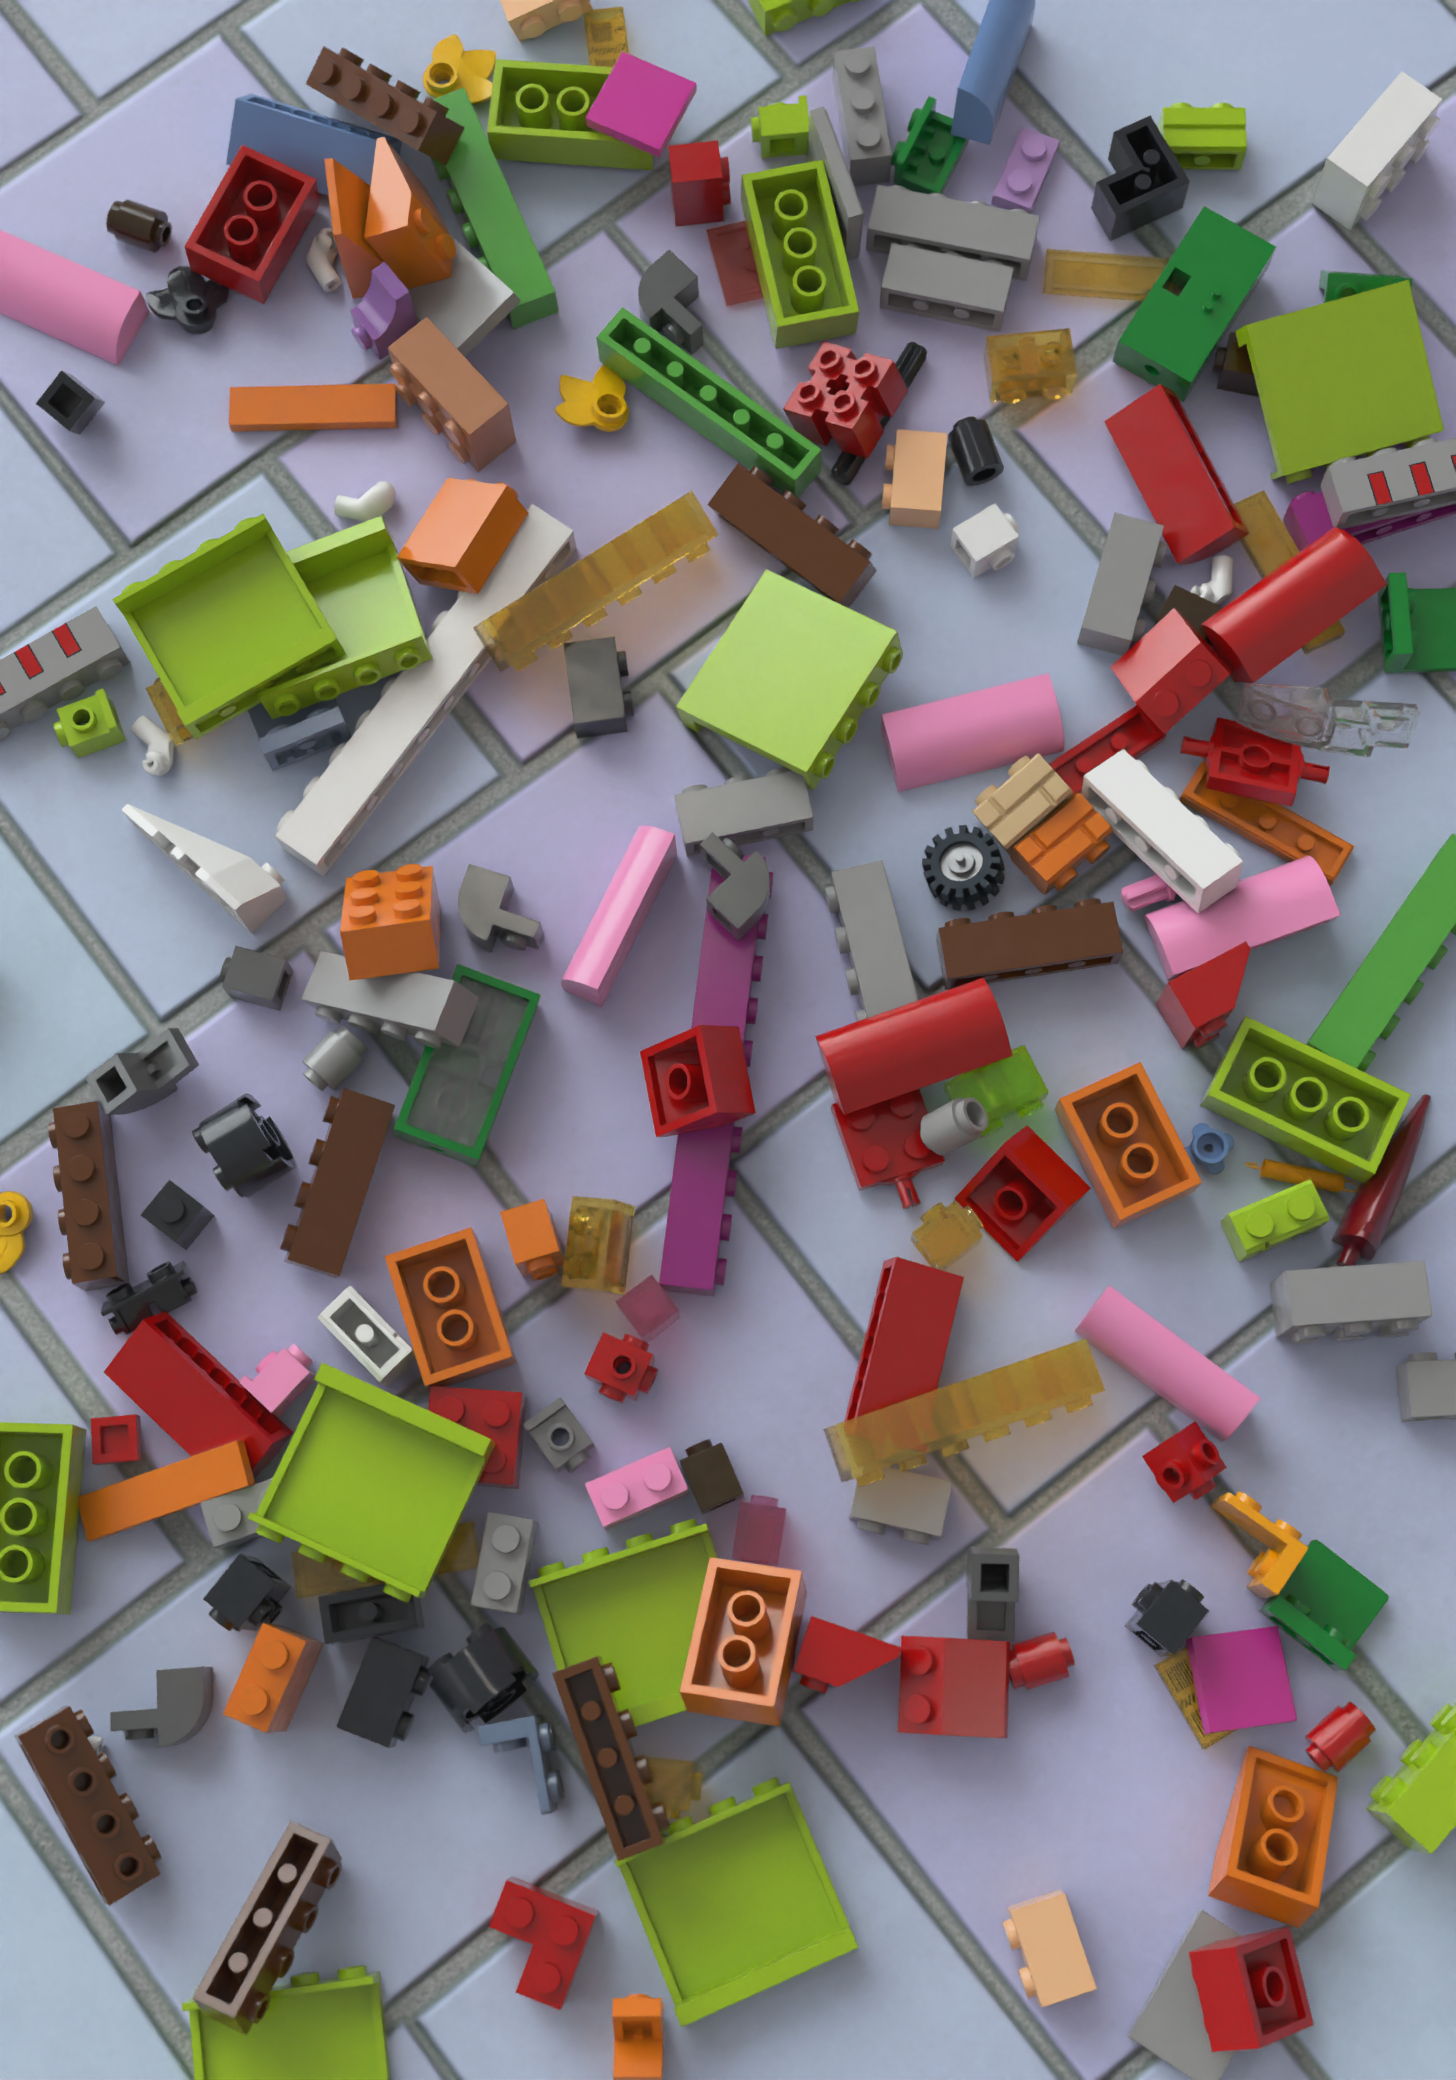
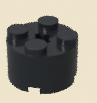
(244, 1146)
(481, 1677)

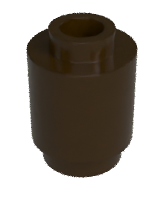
(139, 225)

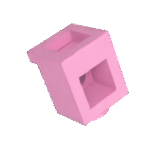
(280, 1379)

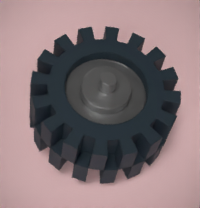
(963, 868)

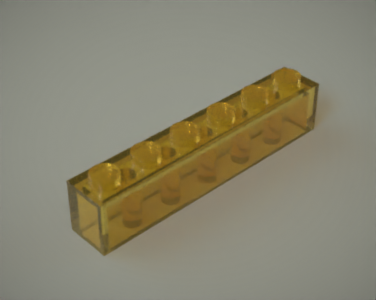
(595, 582)
(962, 1411)

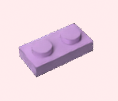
(1025, 171)

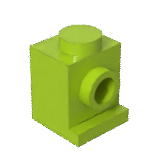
(782, 129)
(99, 733)

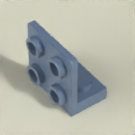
(299, 734)
(511, 1735)

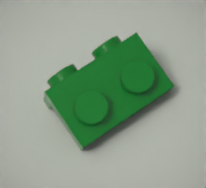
(929, 152)

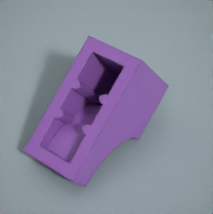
(383, 312)

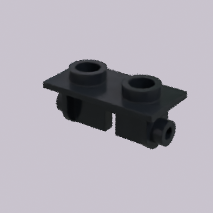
(131, 1303)

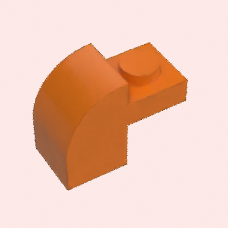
(638, 2038)

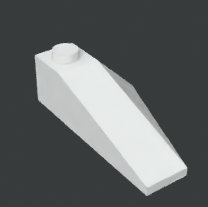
(226, 875)

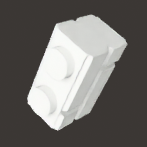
(367, 1336)

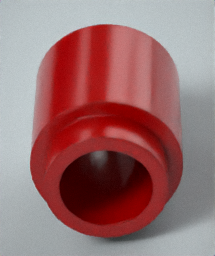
(1039, 1661)
(1339, 1737)

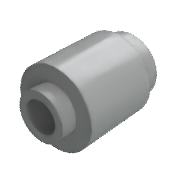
(334, 1059)
(953, 1125)

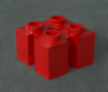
(846, 399)

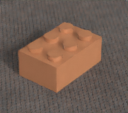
(451, 395)

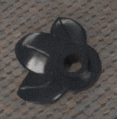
(188, 300)

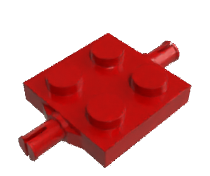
(1252, 763)
(887, 1144)

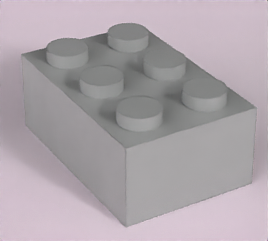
(1350, 1301)

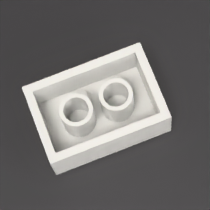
(1377, 151)

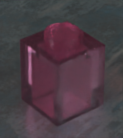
(648, 1309)
(759, 1531)

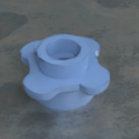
(1220, 1144)

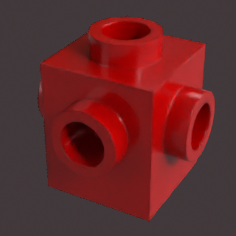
(610, 1355)
(1185, 1464)

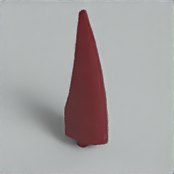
(1378, 1197)

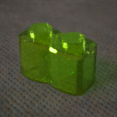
(1002, 1088)

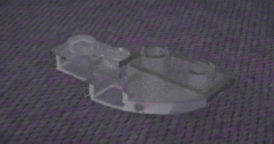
(1326, 724)

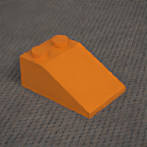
(348, 212)
(405, 222)
(1275, 1838)

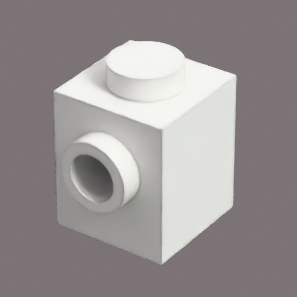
(985, 540)

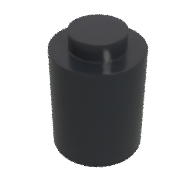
(975, 451)

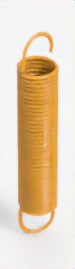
(1297, 1174)

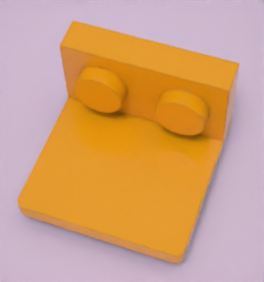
(1285, 1551)

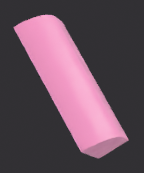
(68, 300)
(972, 732)
(1256, 911)
(620, 914)
(1167, 1364)

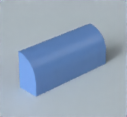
(991, 68)
(303, 138)

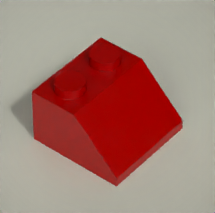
(1170, 670)
(1204, 998)
(697, 1080)
(1022, 1192)
(838, 1655)
(954, 1687)
(1250, 1990)

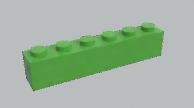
(493, 215)
(708, 403)
(1393, 966)

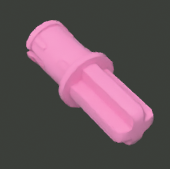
(1146, 893)

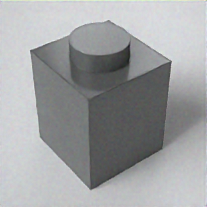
(256, 977)

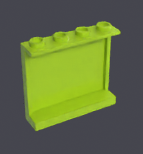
(1342, 379)
(367, 607)
(228, 625)
(792, 676)
(373, 1484)
(631, 1612)
(737, 1901)
(307, 2033)

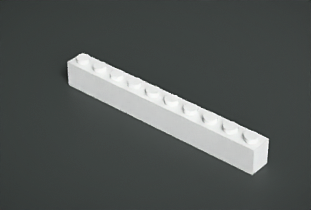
(417, 701)

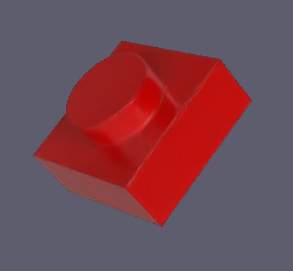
(116, 1439)

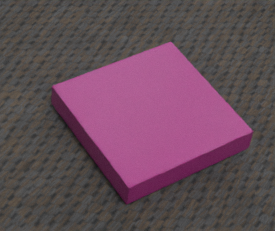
(641, 104)
(1241, 1680)

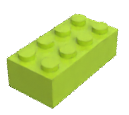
(542, 113)
(799, 254)
(1305, 1100)
(39, 1515)
(1421, 1796)

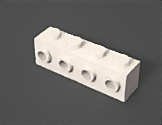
(1162, 831)

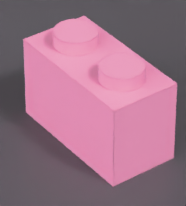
(637, 1488)

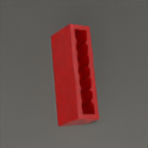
(1176, 476)
(1293, 605)
(914, 1046)
(904, 1336)
(193, 1393)

